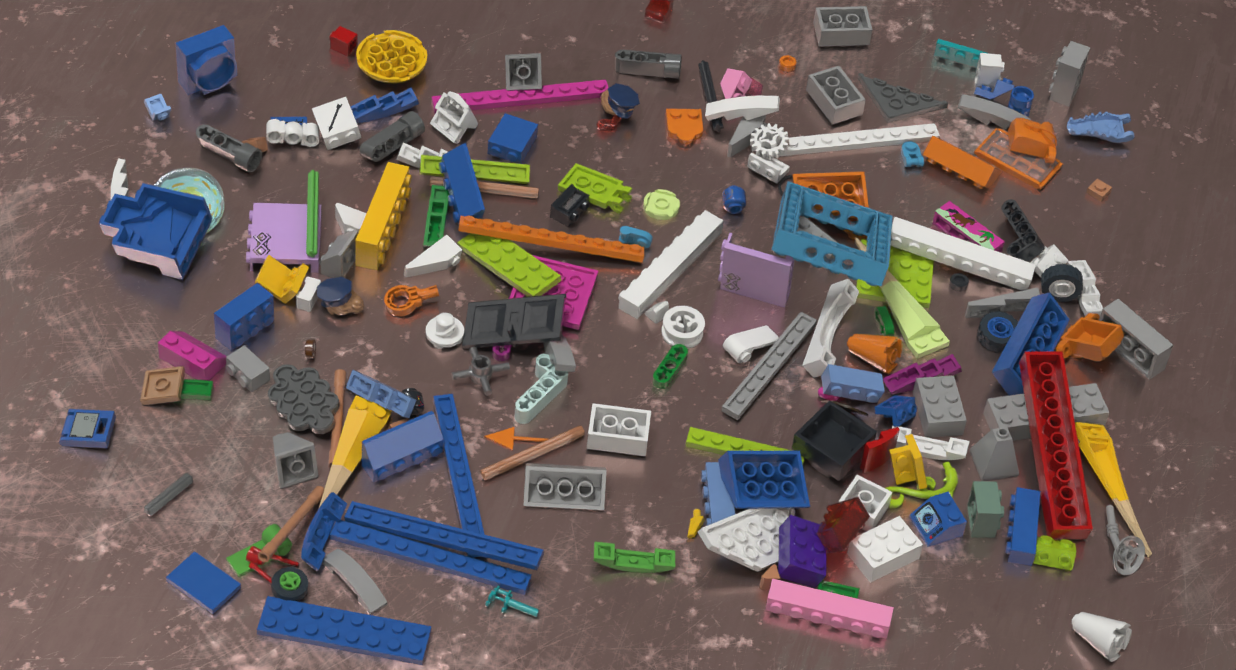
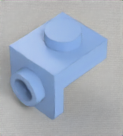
(157, 107)

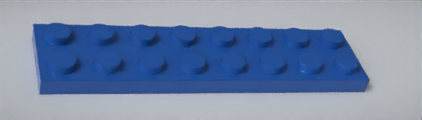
(344, 630)

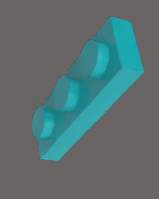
(957, 53)

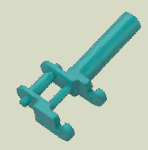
(510, 602)

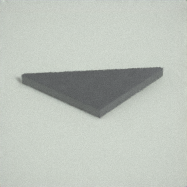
(898, 101)

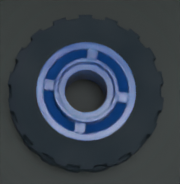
(996, 330)

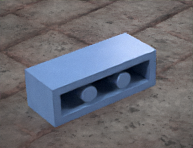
(852, 383)

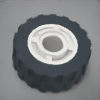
(1062, 282)

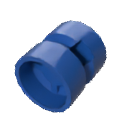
(1021, 100)

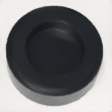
(959, 282)

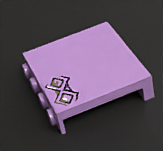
(281, 233)
(755, 273)

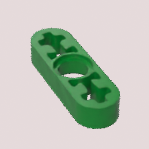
(670, 359)

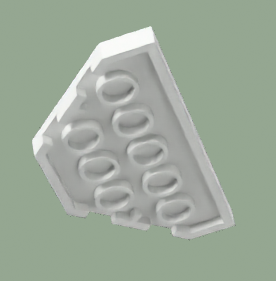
(748, 536)

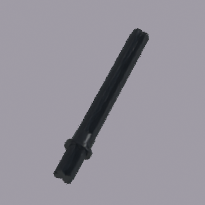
(710, 92)

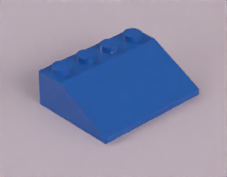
(764, 479)

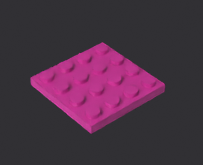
(576, 284)

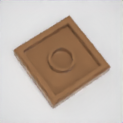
(162, 385)

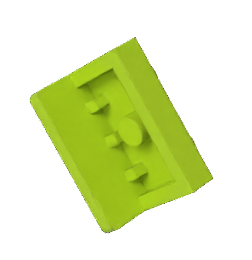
(1055, 553)

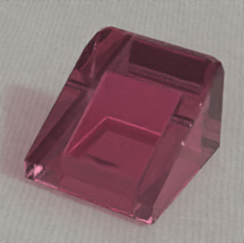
(755, 88)

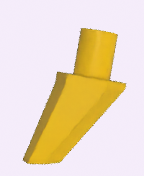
(695, 523)

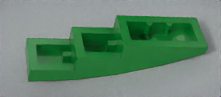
(436, 215)

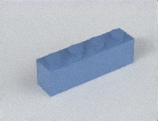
(719, 503)

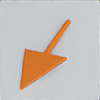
(506, 438)

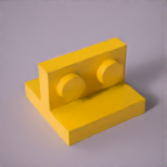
(908, 463)

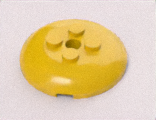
(391, 56)

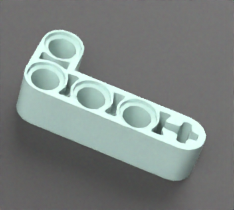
(542, 392)

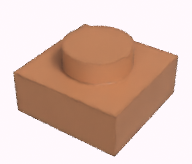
(1099, 190)

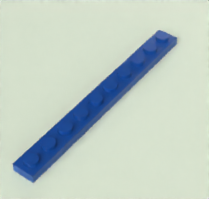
(458, 465)
(444, 535)
(430, 556)

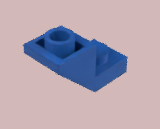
(1002, 87)

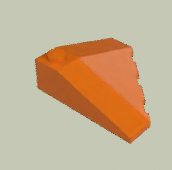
(843, 185)

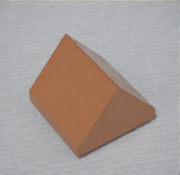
(766, 578)

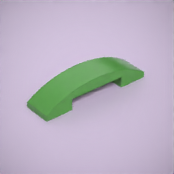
(634, 561)

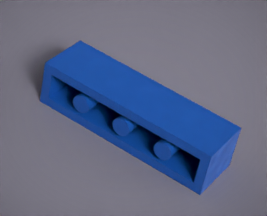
(1023, 526)

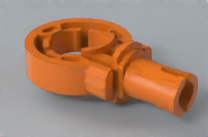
(413, 294)

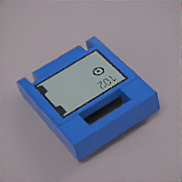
(82, 428)

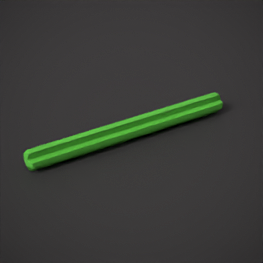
(312, 214)

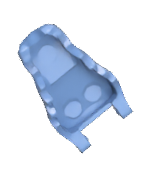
(1102, 126)

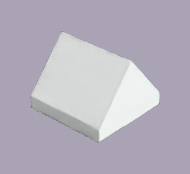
(657, 312)

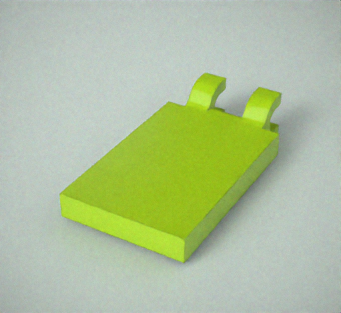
(603, 189)

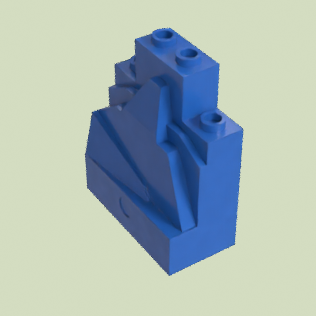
(157, 227)

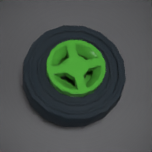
(292, 577)

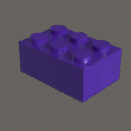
(801, 552)

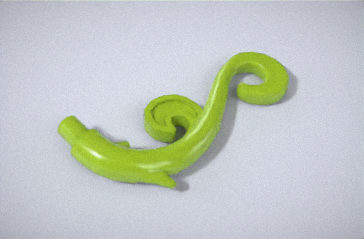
(951, 483)

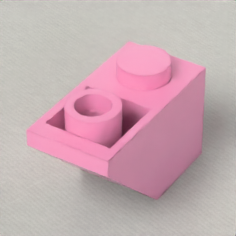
(735, 83)

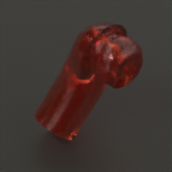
(608, 124)

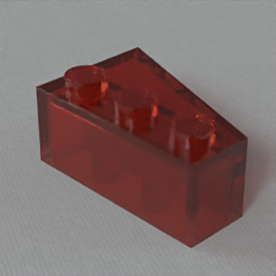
(842, 524)

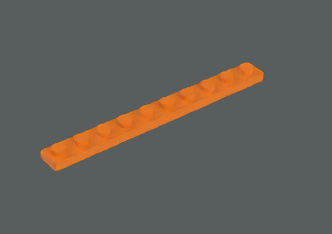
(551, 239)

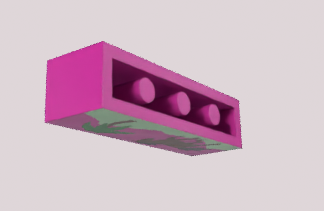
(959, 224)

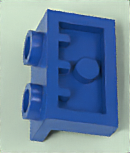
(899, 408)

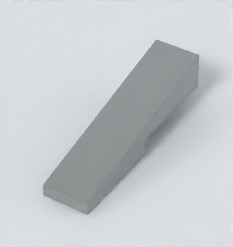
(1008, 302)

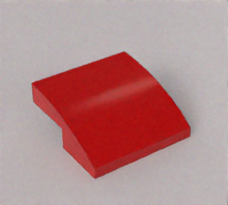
(877, 451)

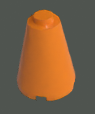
(877, 350)

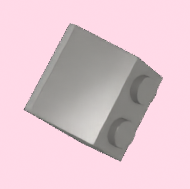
(339, 255)

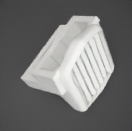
(453, 116)

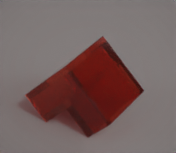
(659, 10)

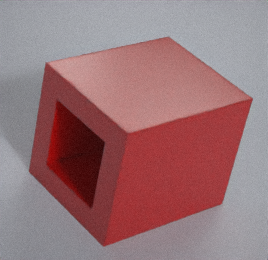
(343, 41)

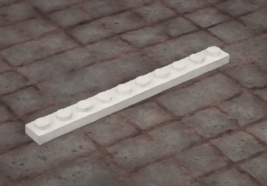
(860, 139)

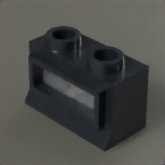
(569, 206)

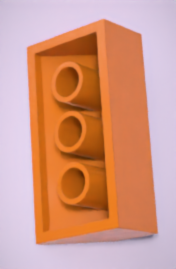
(961, 162)

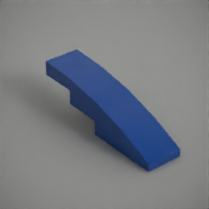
(387, 105)

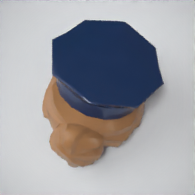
(619, 100)
(339, 296)

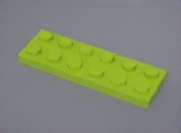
(511, 263)

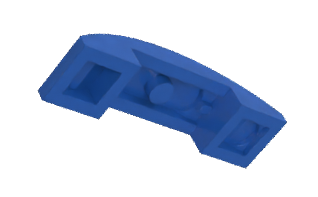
(320, 528)

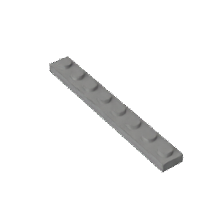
(769, 365)

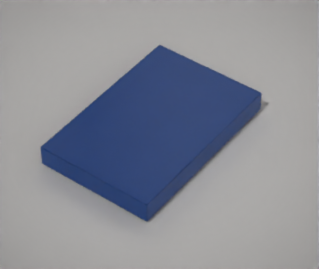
(203, 582)

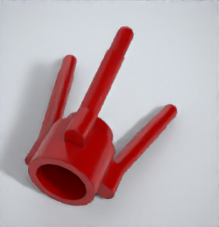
(252, 557)

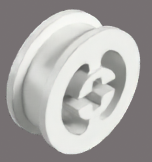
(673, 329)

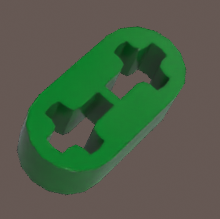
(884, 321)

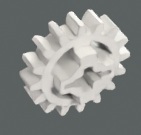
(769, 141)

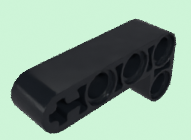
(1029, 243)

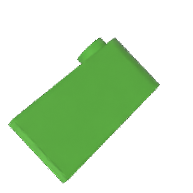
(238, 560)

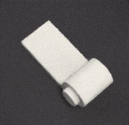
(743, 343)

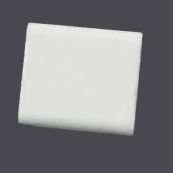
(308, 296)

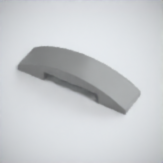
(357, 579)

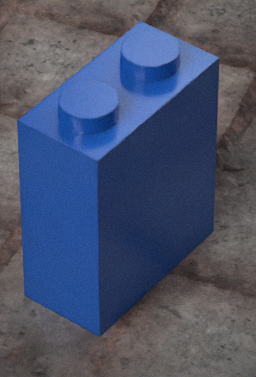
(512, 139)

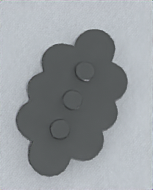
(303, 399)

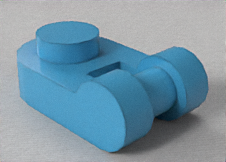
(911, 154)
(635, 236)

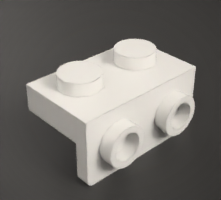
(771, 169)
(1049, 257)

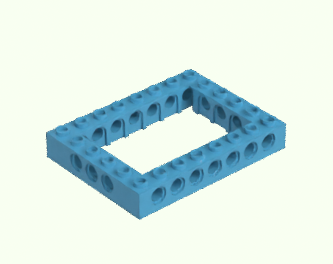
(876, 225)

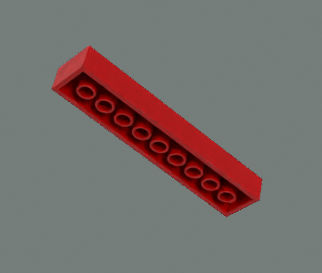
(1055, 445)

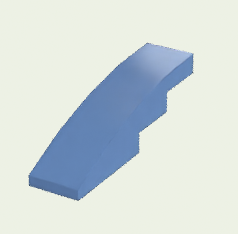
(380, 394)

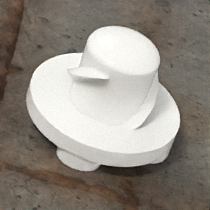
(444, 331)

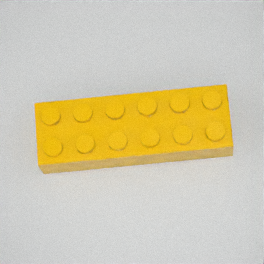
(382, 216)

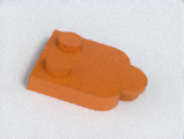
(684, 124)

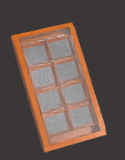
(1022, 166)

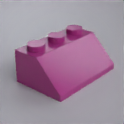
(196, 357)

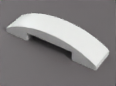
(934, 448)

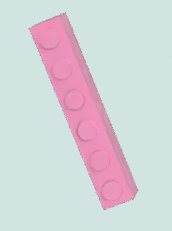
(829, 608)

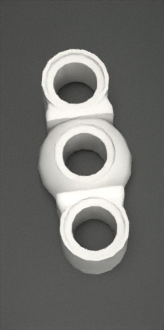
(292, 132)

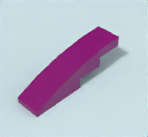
(905, 379)

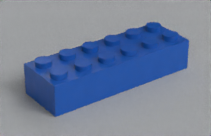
(1035, 332)

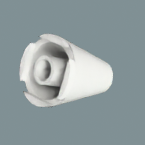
(1103, 633)

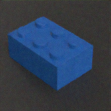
(244, 317)

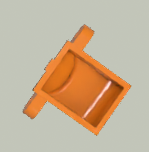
(1033, 138)
(1090, 338)

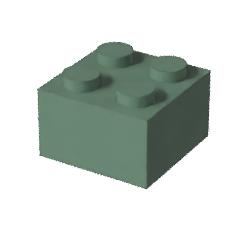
(984, 509)

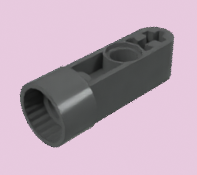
(648, 63)
(392, 137)
(242, 154)

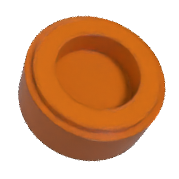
(787, 63)

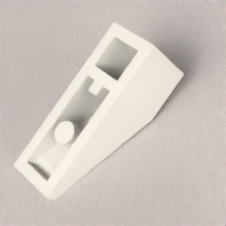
(436, 258)

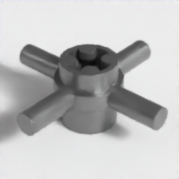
(480, 370)

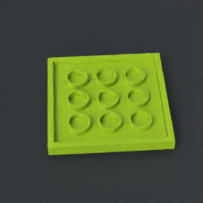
(911, 272)

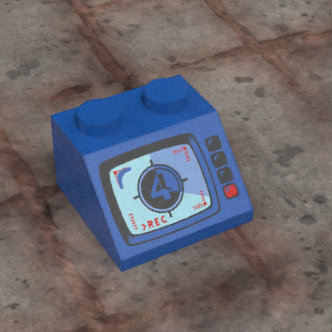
(938, 520)

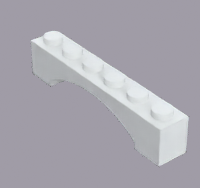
(838, 301)

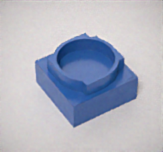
(206, 61)

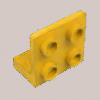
(280, 279)

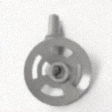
(1123, 551)

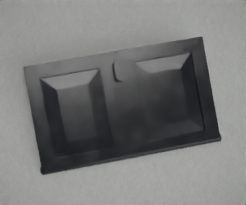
(514, 321)

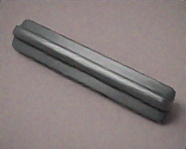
(168, 494)

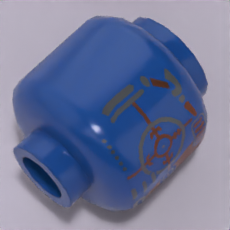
(734, 199)

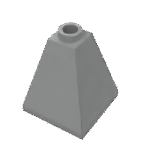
(523, 71)
(995, 455)
(294, 459)

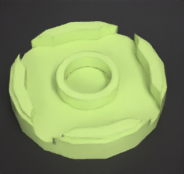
(661, 204)

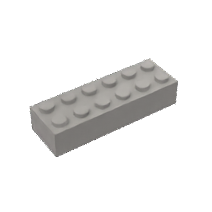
(1012, 413)

